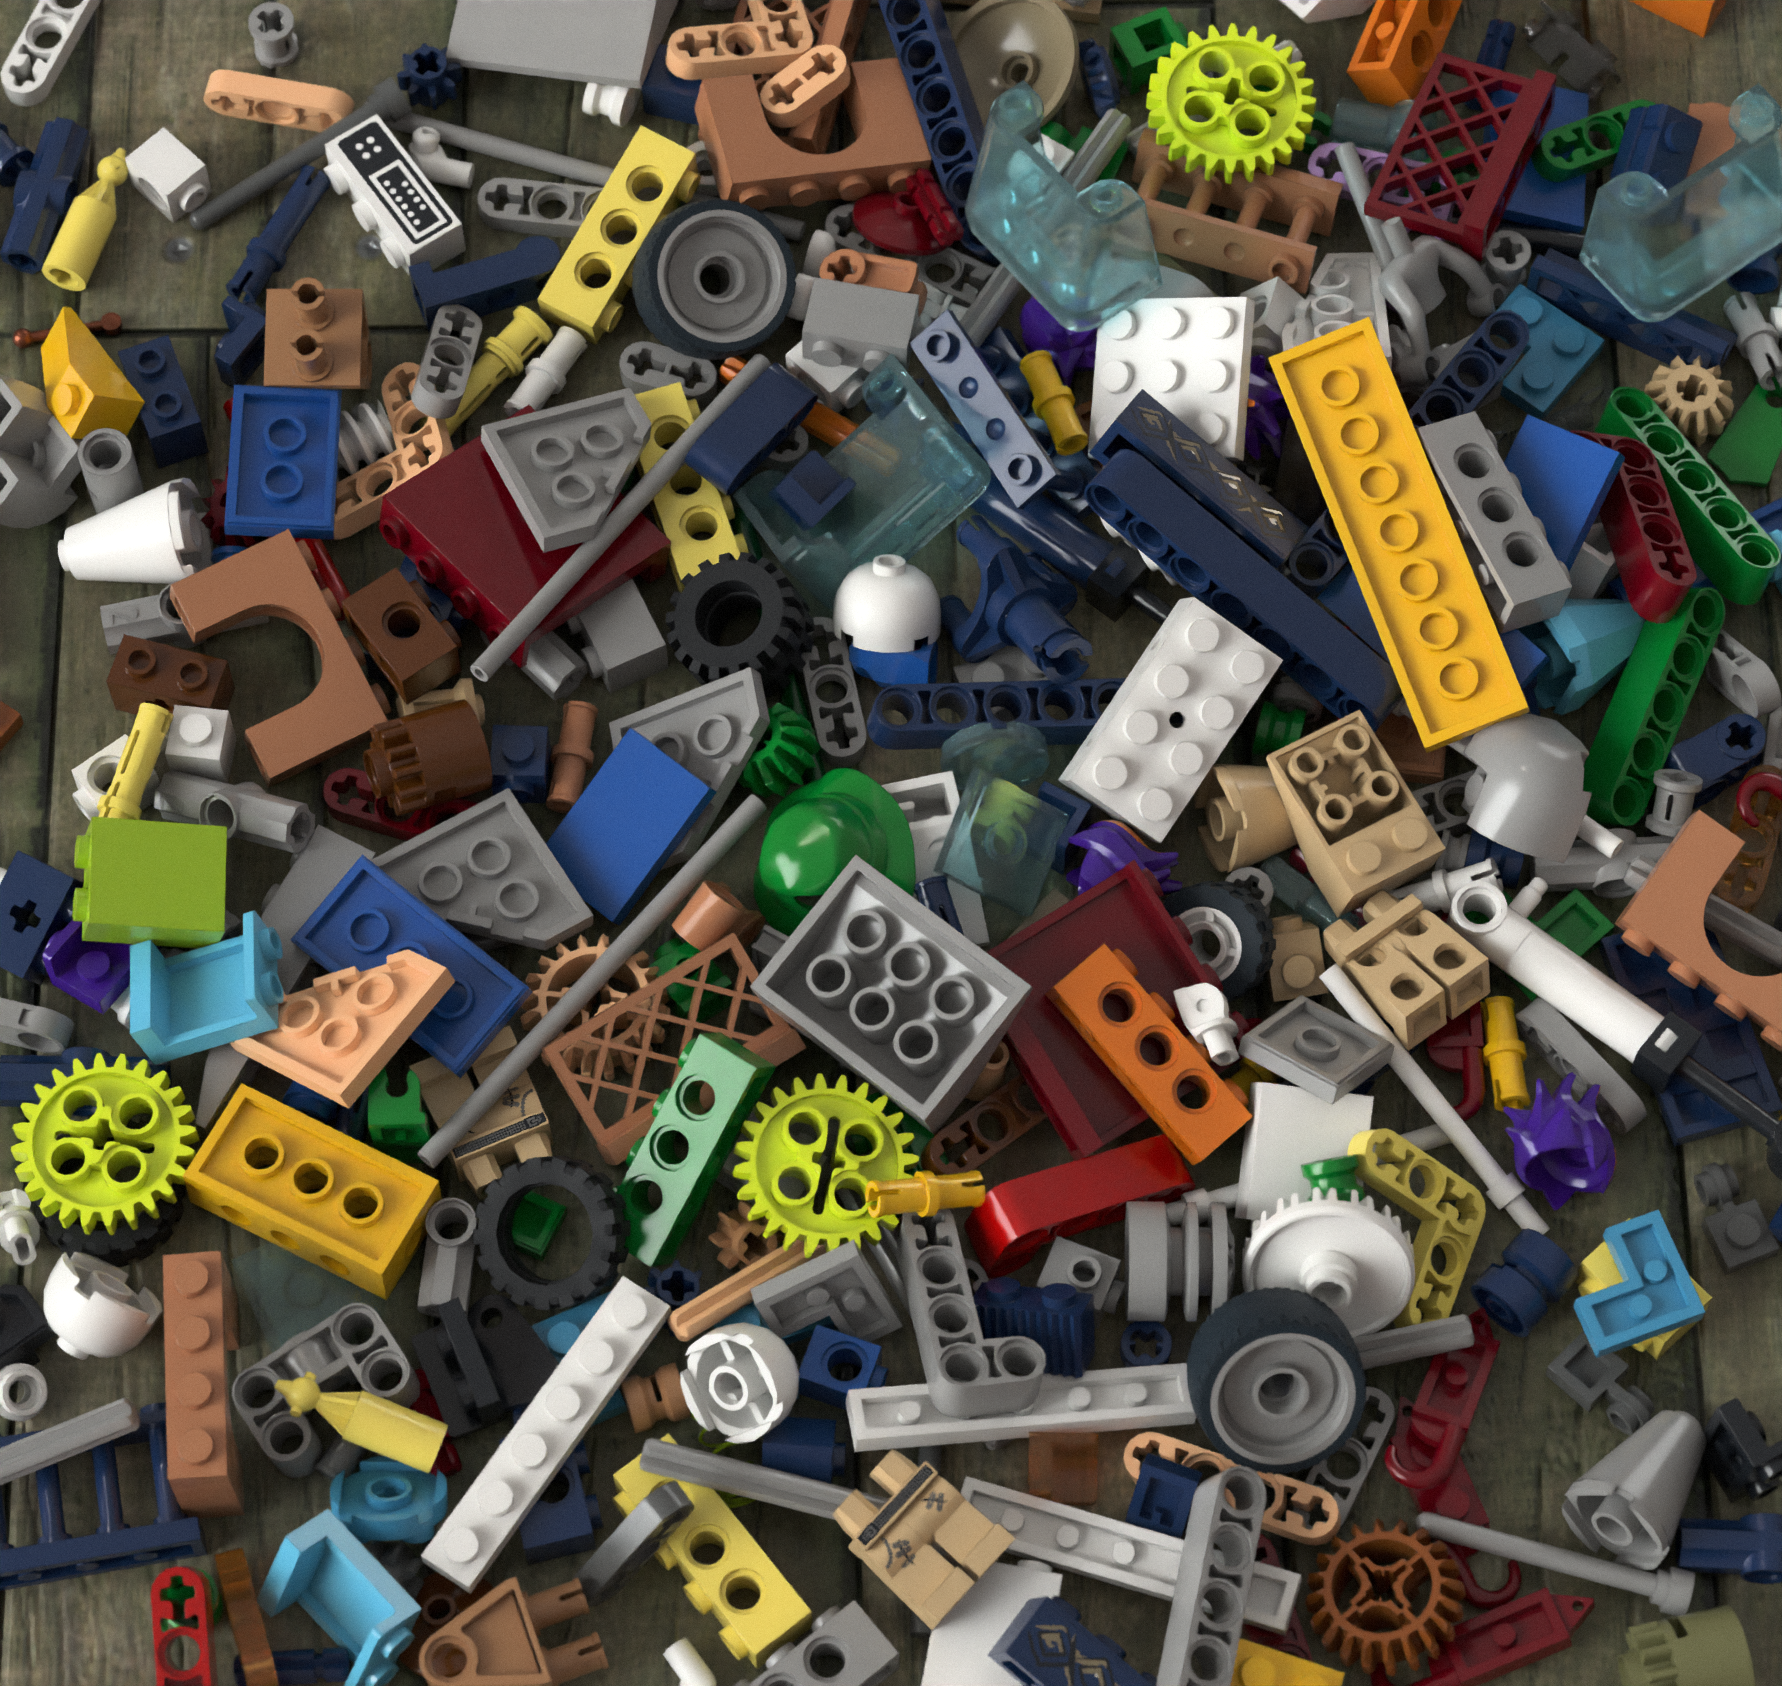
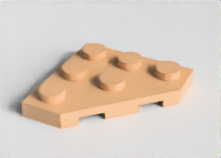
(349, 1024)

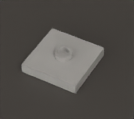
(1316, 1049)

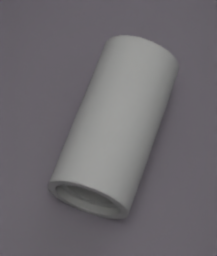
(109, 468)

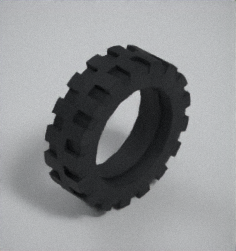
(126, 1242)
(497, 1242)

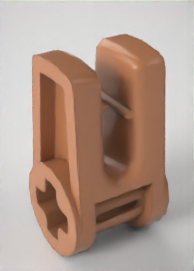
(874, 272)

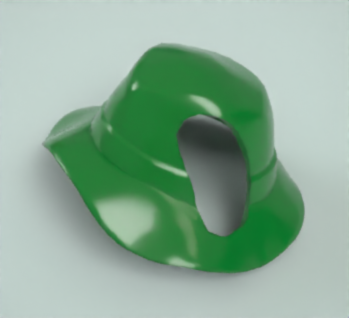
(819, 833)

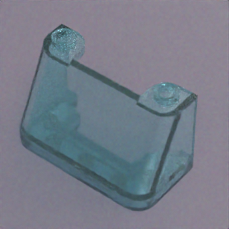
(1677, 244)
(1071, 250)
(910, 485)

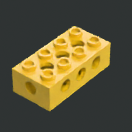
(308, 1157)

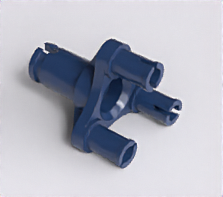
(1016, 607)

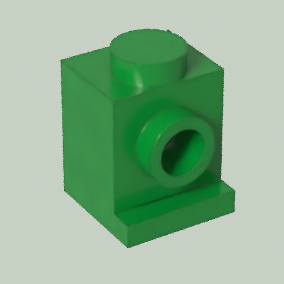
(1140, 43)
(680, 996)

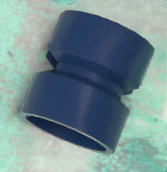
(1531, 1275)

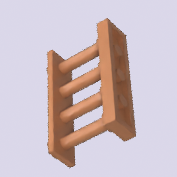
(1238, 248)

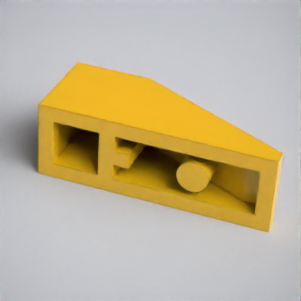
(83, 381)

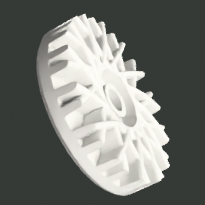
(1338, 1254)

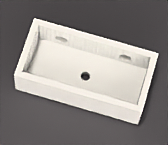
(1133, 757)

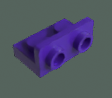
(87, 969)

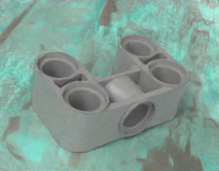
(334, 1361)

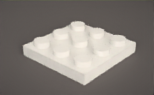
(1184, 355)

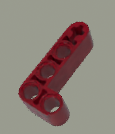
(1644, 532)

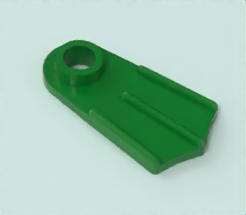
(1751, 440)

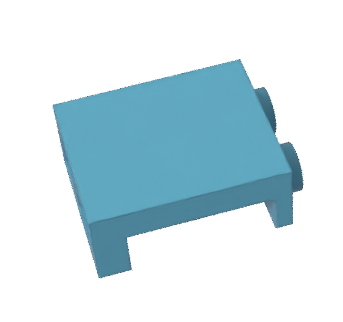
(205, 993)
(345, 1595)

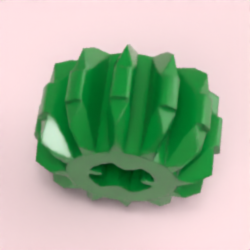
(781, 753)

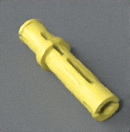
(136, 763)

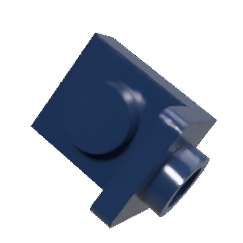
(244, 346)
(1163, 1496)

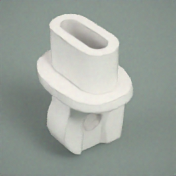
(1207, 1019)
(18, 1226)

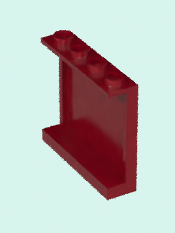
(481, 553)
(1057, 1064)

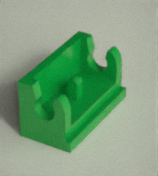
(397, 1123)

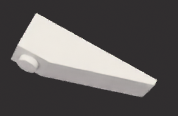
(1339, 295)

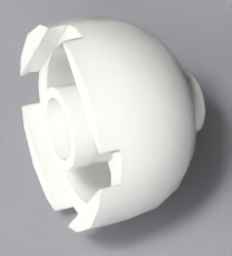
(887, 606)
(95, 1308)
(740, 1381)

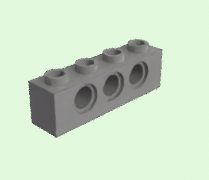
(1512, 592)
(840, 1633)

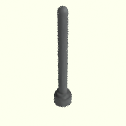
(385, 101)

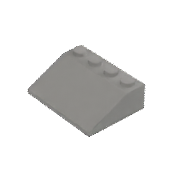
(561, 38)
(893, 993)

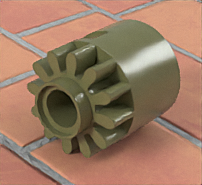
(1688, 1651)

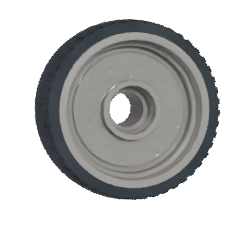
(752, 270)
(1283, 1418)

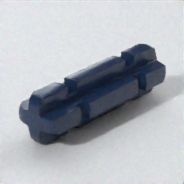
(1494, 50)
(305, 1666)

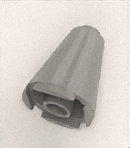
(1638, 1491)

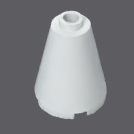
(141, 540)

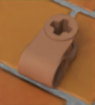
(714, 914)

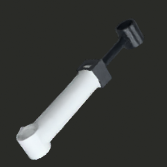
(1653, 1043)

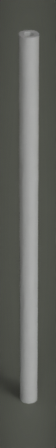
(552, 162)
(612, 526)
(591, 982)

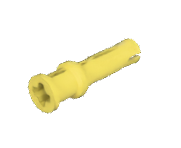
(500, 359)

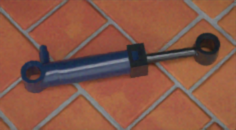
(1108, 573)

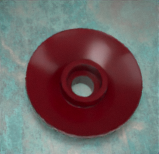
(895, 223)

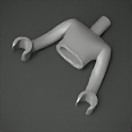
(1415, 289)

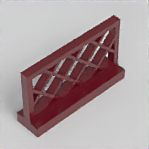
(1498, 175)

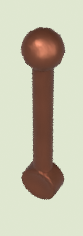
(110, 324)

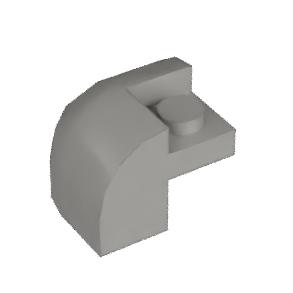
(35, 458)
(1527, 786)

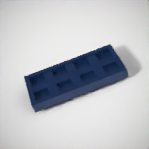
(1724, 1048)

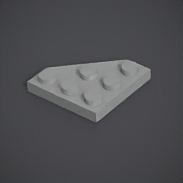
(569, 463)
(707, 733)
(491, 876)

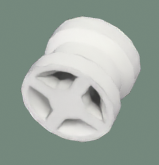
(612, 101)

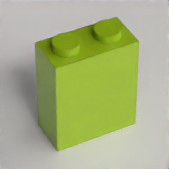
(151, 882)

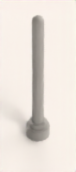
(1668, 1589)

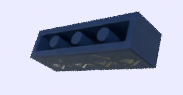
(1204, 476)
(1053, 1649)

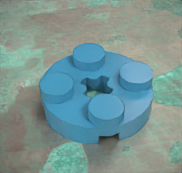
(389, 1501)

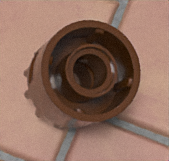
(428, 757)

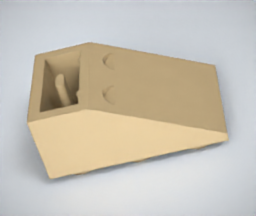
(1352, 813)

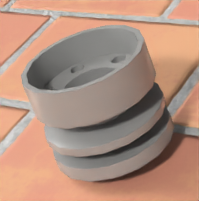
(1176, 1260)

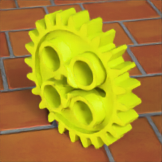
(1218, 142)
(777, 1155)
(92, 1189)

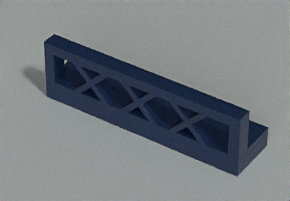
(1585, 299)

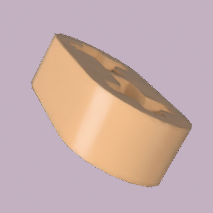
(805, 86)

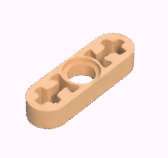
(276, 100)

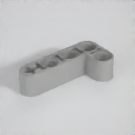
(951, 1306)

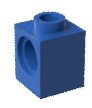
(831, 1348)

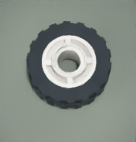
(1239, 925)

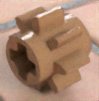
(731, 1234)

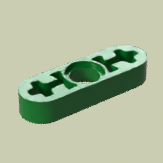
(1585, 155)

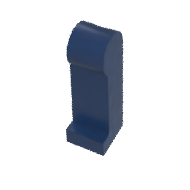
(487, 283)

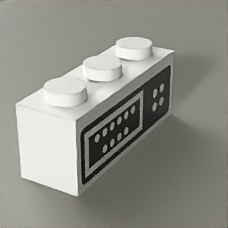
(393, 196)

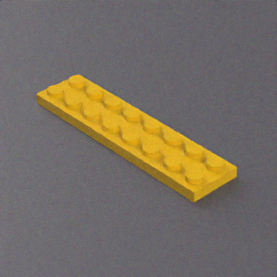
(1398, 535)

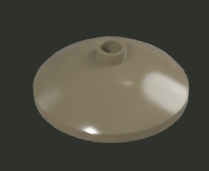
(1011, 36)

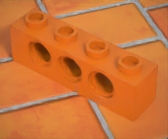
(1400, 47)
(1154, 1087)

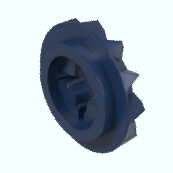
(1098, 77)

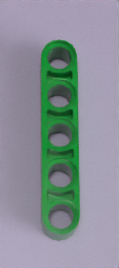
(1714, 523)
(1650, 708)

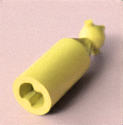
(86, 227)
(369, 1421)

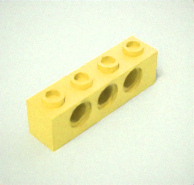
(645, 163)
(679, 514)
(752, 1632)

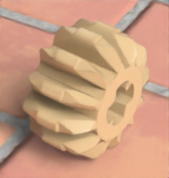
(1708, 398)

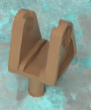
(317, 338)
(503, 1643)

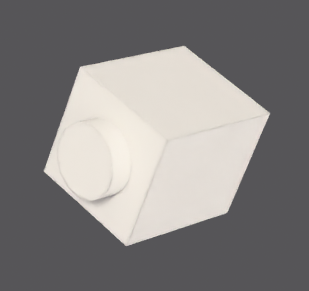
(201, 742)

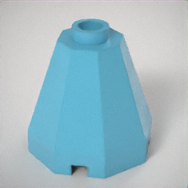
(1585, 649)

